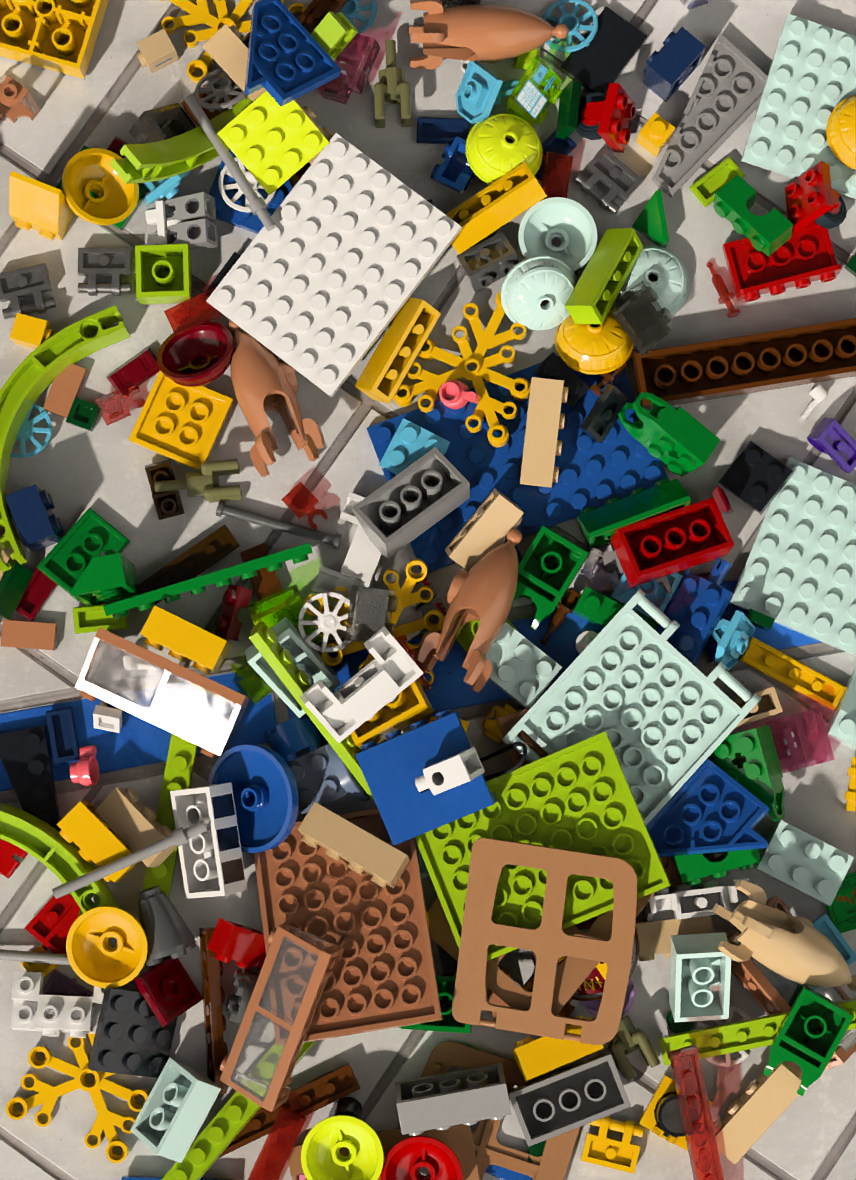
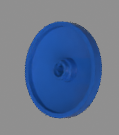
(262, 794)

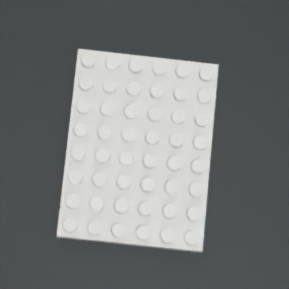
(335, 265)

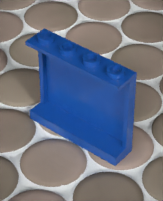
(395, 764)

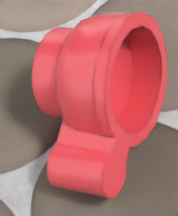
(456, 394)
(86, 769)

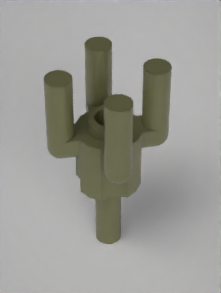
(392, 89)
(206, 482)
(628, 1040)

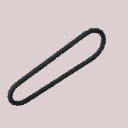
(504, 750)

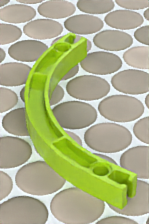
(192, 149)
(27, 385)
(54, 852)

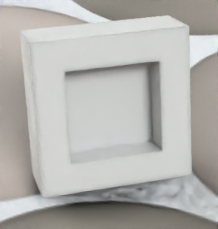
(107, 718)

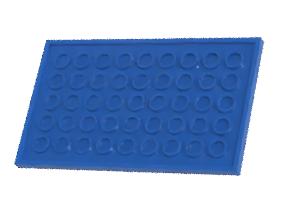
(587, 469)

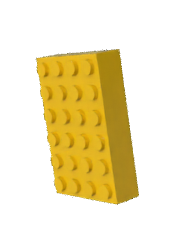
(51, 33)

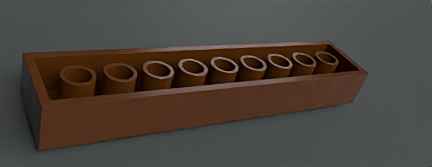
(748, 363)

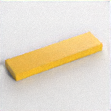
(793, 673)

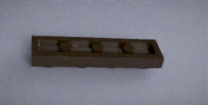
(193, 561)

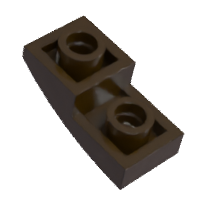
(167, 502)

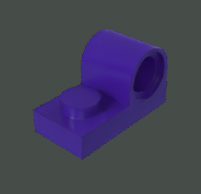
(836, 442)

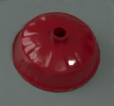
(196, 355)

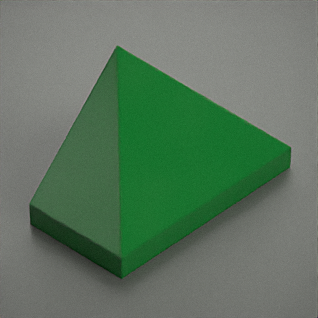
(653, 222)

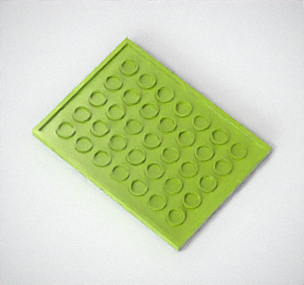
(561, 802)

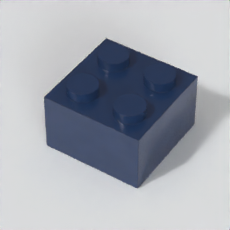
(673, 64)
(35, 518)

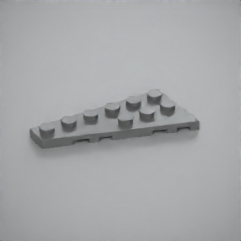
(718, 106)

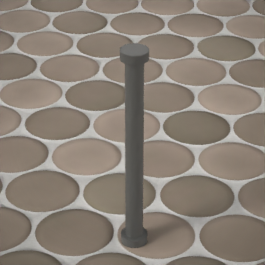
(279, 525)

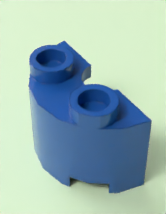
(455, 170)
(294, 736)

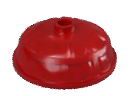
(412, 1153)

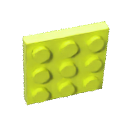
(273, 140)

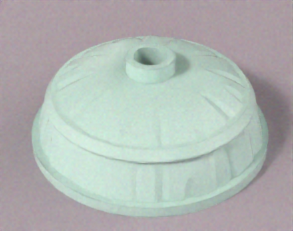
(560, 220)
(671, 274)
(531, 283)

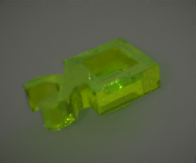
(252, 682)

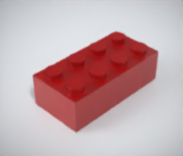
(672, 542)

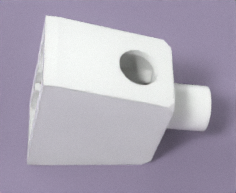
(450, 772)

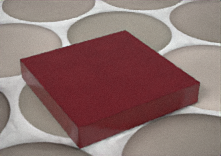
(168, 990)

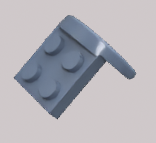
(323, 778)

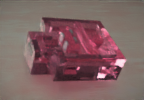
(356, 64)
(801, 740)

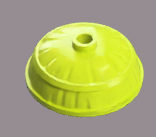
(493, 156)
(322, 1154)

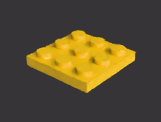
(181, 421)

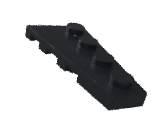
(30, 770)

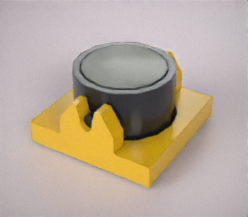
(667, 1114)

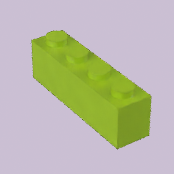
(604, 276)

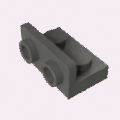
(488, 261)

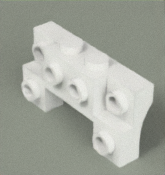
(360, 564)
(365, 691)
(694, 902)
(52, 1012)

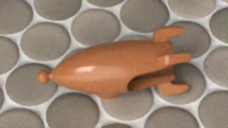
(477, 33)
(269, 384)
(481, 595)

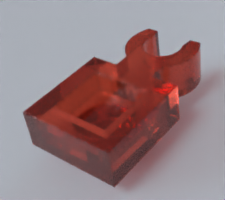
(115, 405)
(303, 503)

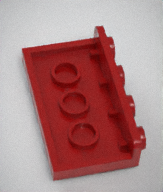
(796, 263)

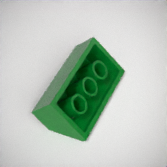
(601, 523)
(106, 580)

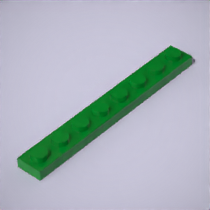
(197, 584)

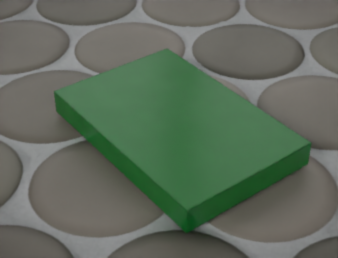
(78, 547)

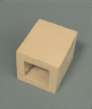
(156, 51)

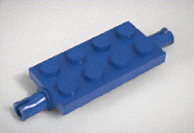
(697, 608)

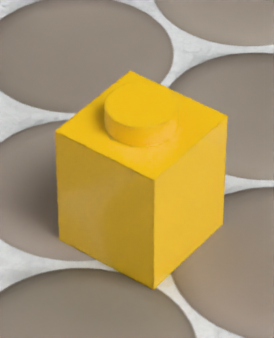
(655, 134)
(30, 331)

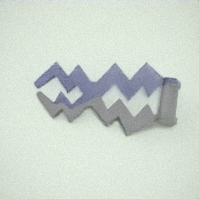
(600, 582)

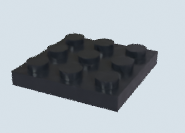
(130, 1036)

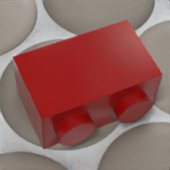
(238, 943)

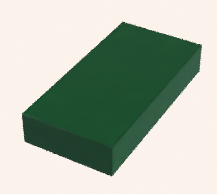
(568, 110)
(12, 588)

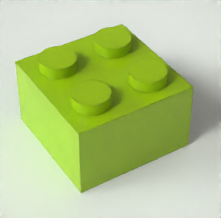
(163, 273)

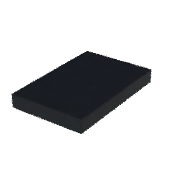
(606, 54)

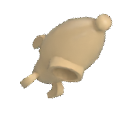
(767, 937)

